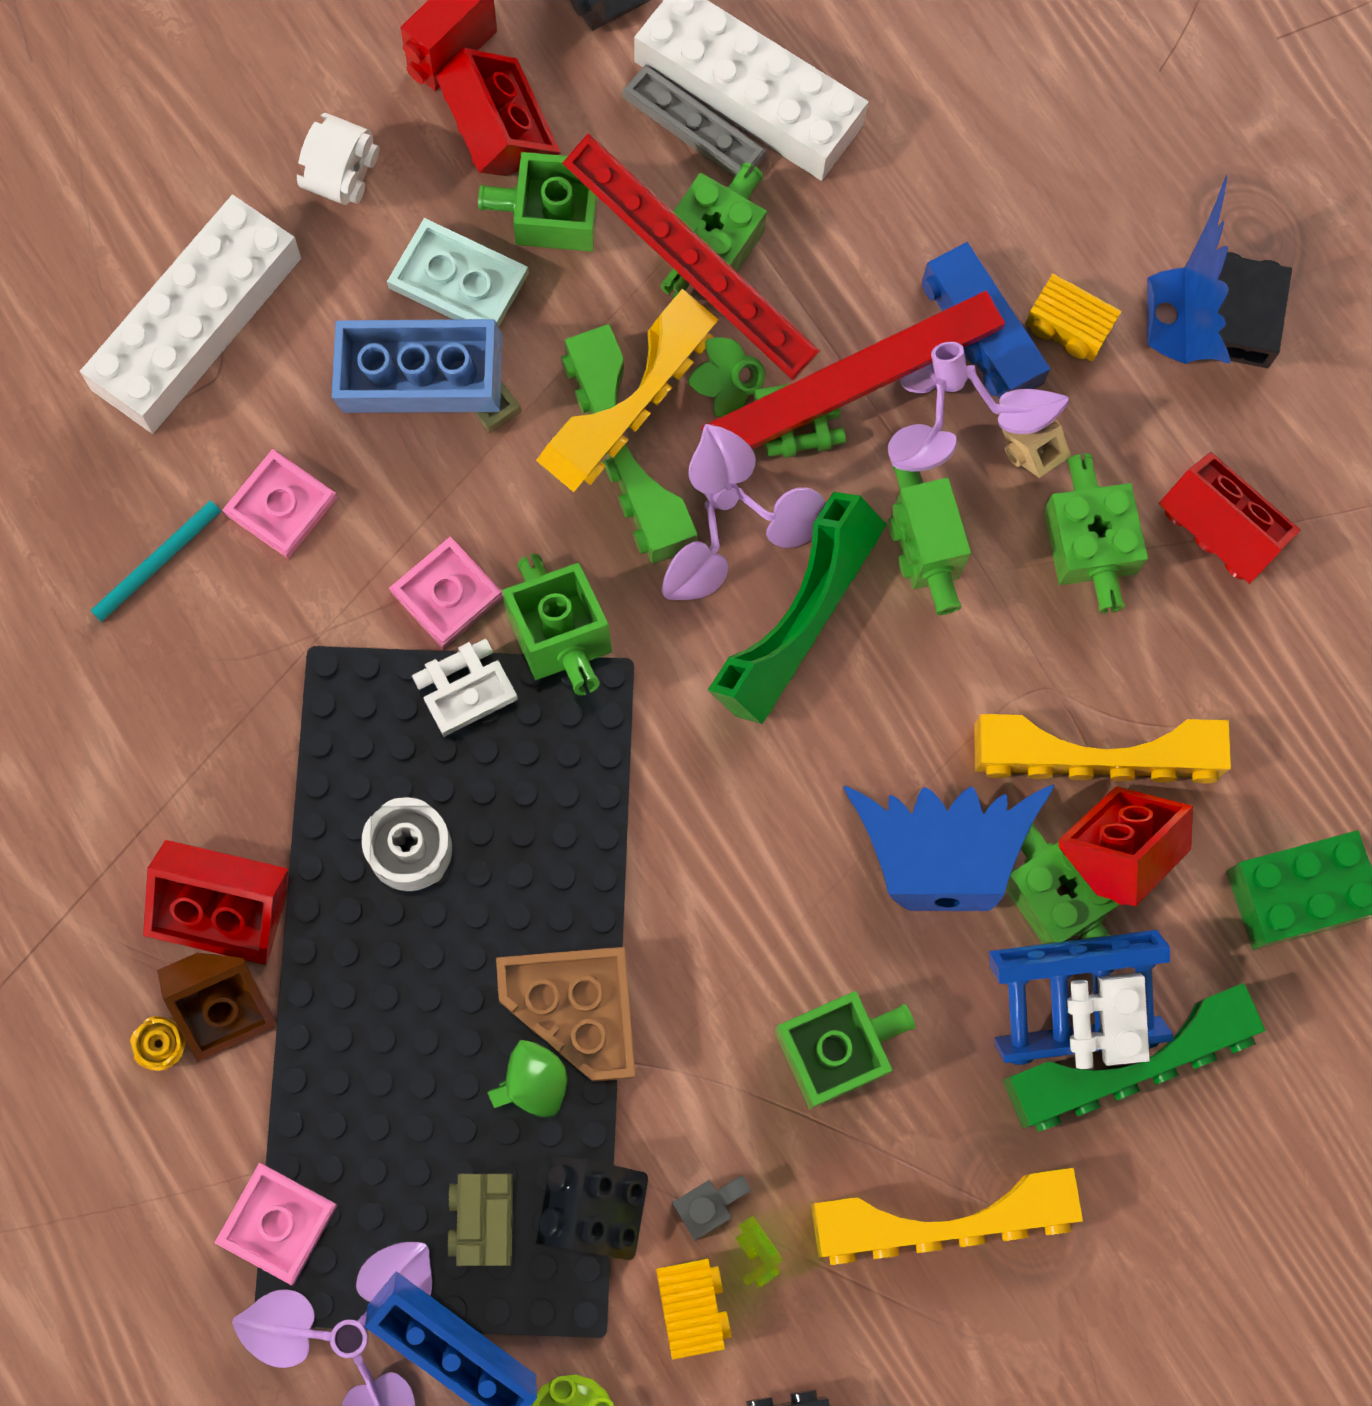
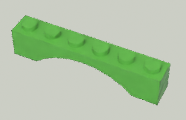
(658, 514)

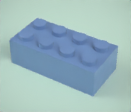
(417, 366)

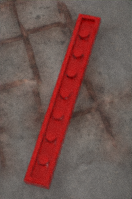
(691, 257)
(862, 372)

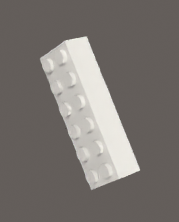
(752, 82)
(191, 314)

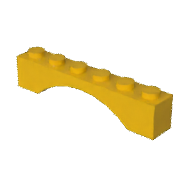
(586, 439)
(1016, 745)
(1033, 1202)

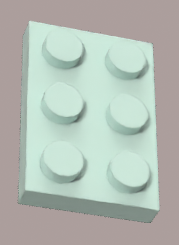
(456, 275)

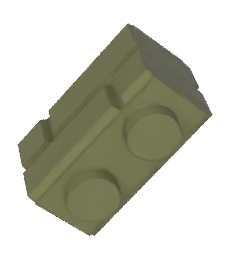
(483, 1220)

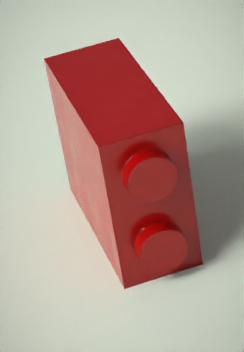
(441, 31)

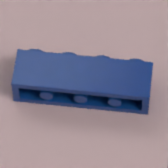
(1006, 357)
(448, 1347)

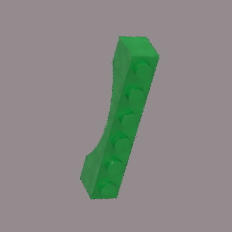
(840, 544)
(1212, 1024)

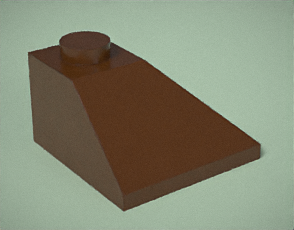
(214, 1002)

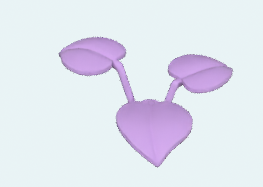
(924, 448)
(714, 470)
(280, 1324)

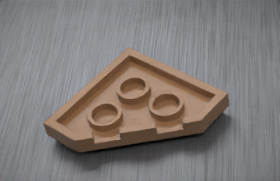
(575, 1006)

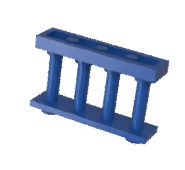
(1059, 963)

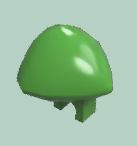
(533, 1080)

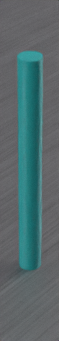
(155, 561)

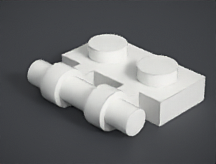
(469, 697)
(1122, 1020)

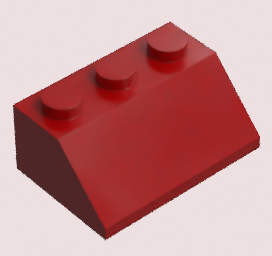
(495, 110)
(1228, 517)
(1129, 843)
(214, 901)

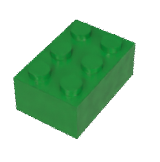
(1303, 889)

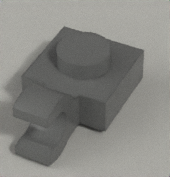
(705, 1207)

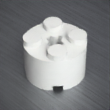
(337, 159)
(390, 828)

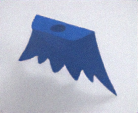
(1196, 297)
(945, 856)

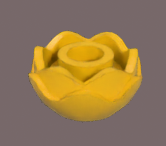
(144, 1041)

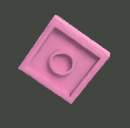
(280, 503)
(446, 592)
(276, 1224)

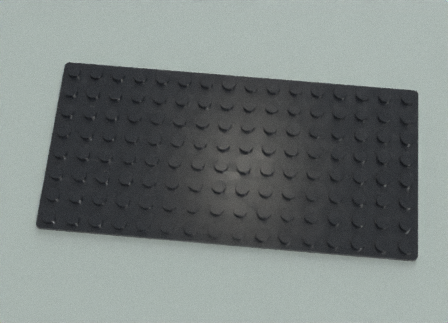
(395, 992)

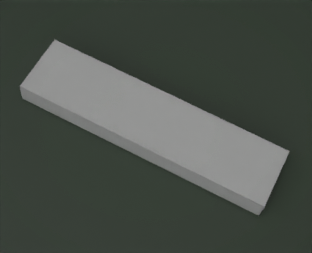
(692, 122)

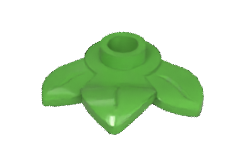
(721, 377)

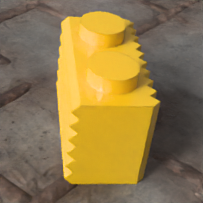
(1072, 318)
(692, 1308)

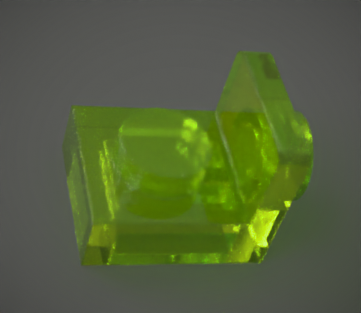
(756, 1243)

